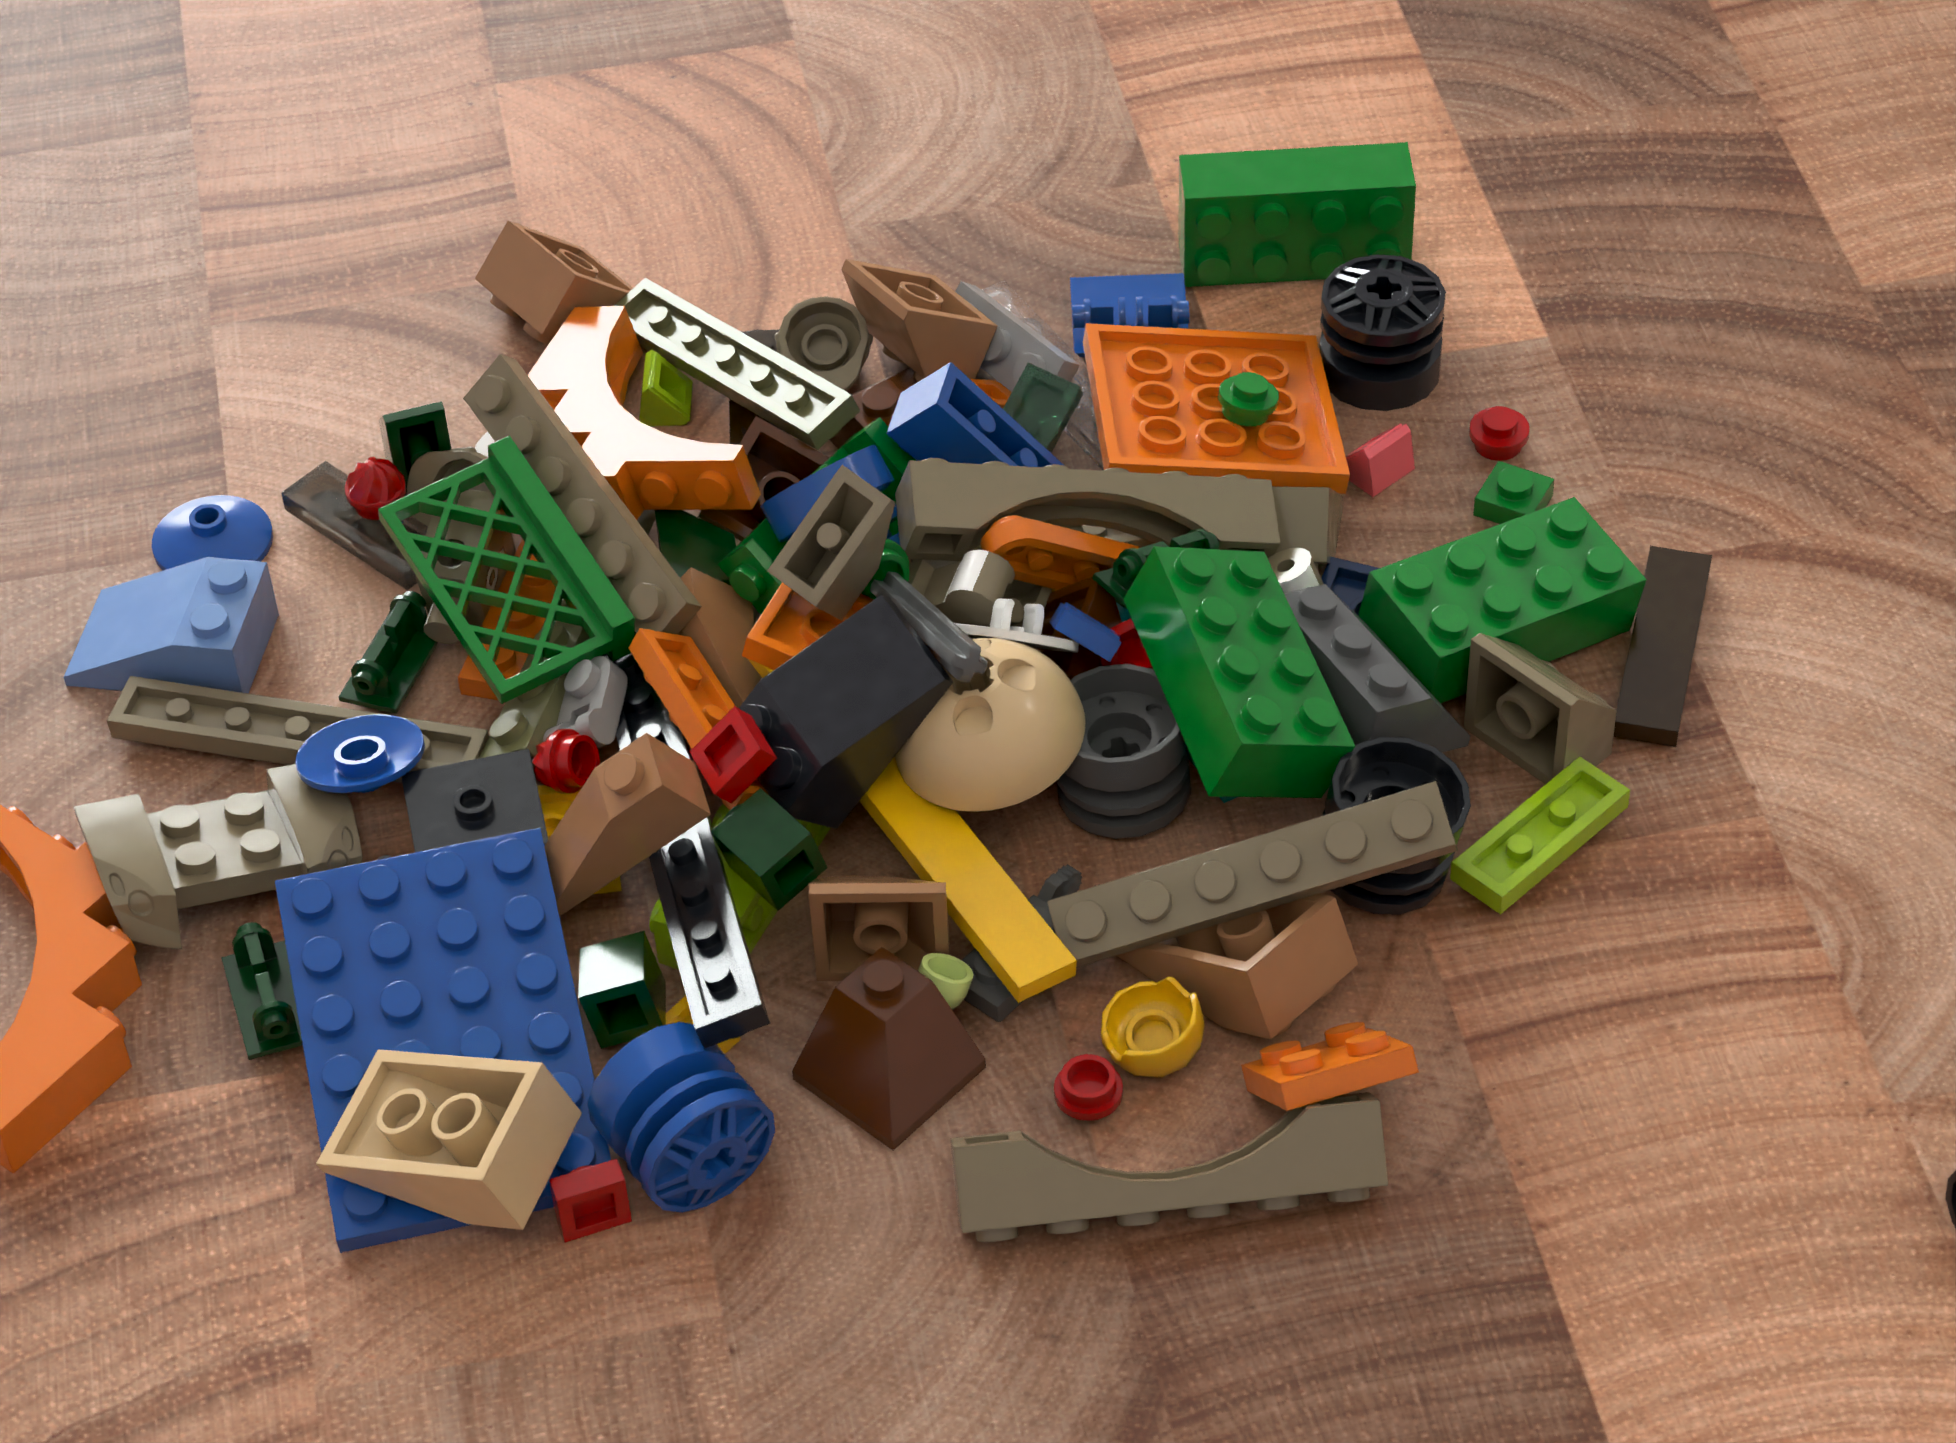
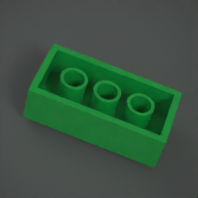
(1292, 211)
(1531, 581)
(1237, 673)

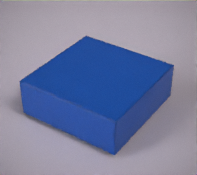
(1086, 631)

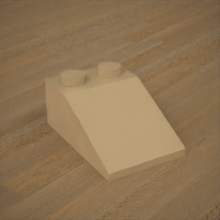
(454, 1134)

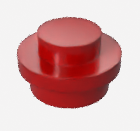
(1499, 432)
(1088, 1088)

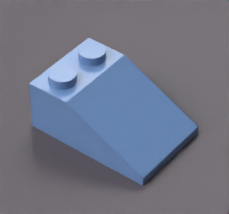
(180, 626)

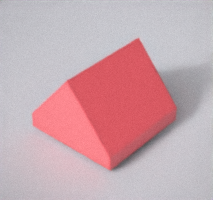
(1382, 460)

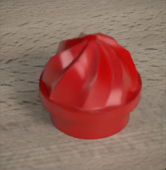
(374, 486)
(565, 760)

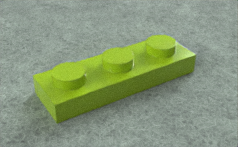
(1539, 835)

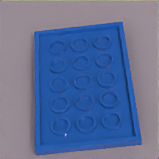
(432, 958)

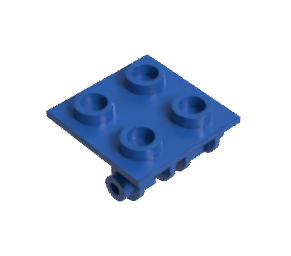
(1127, 301)

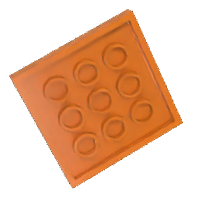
(1163, 412)

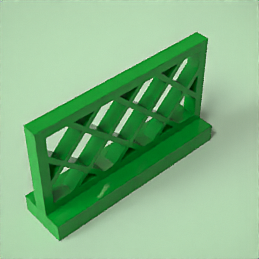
(559, 558)

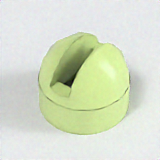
(949, 975)

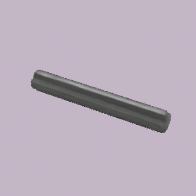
(941, 636)

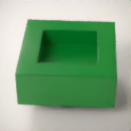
(1512, 493)

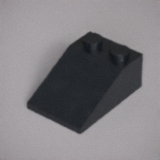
(844, 711)

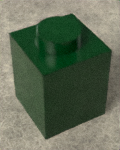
(769, 849)
(621, 989)

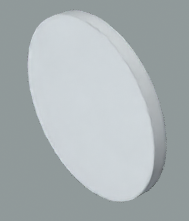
(1028, 634)

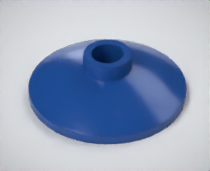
(212, 528)
(360, 753)

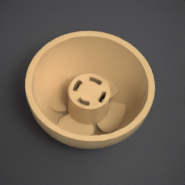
(998, 734)

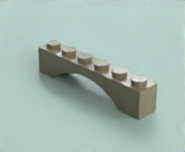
(952, 505)
(1312, 1149)

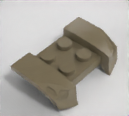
(213, 849)

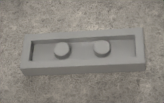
(1015, 343)

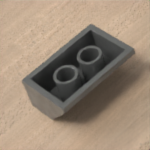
(1367, 679)

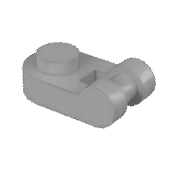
(592, 700)

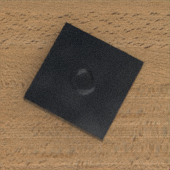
(473, 800)

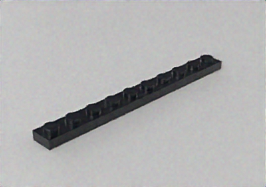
(696, 894)

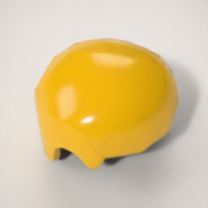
(1153, 1027)

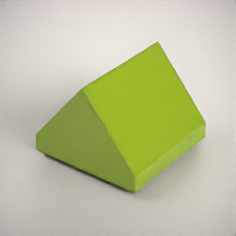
(664, 393)

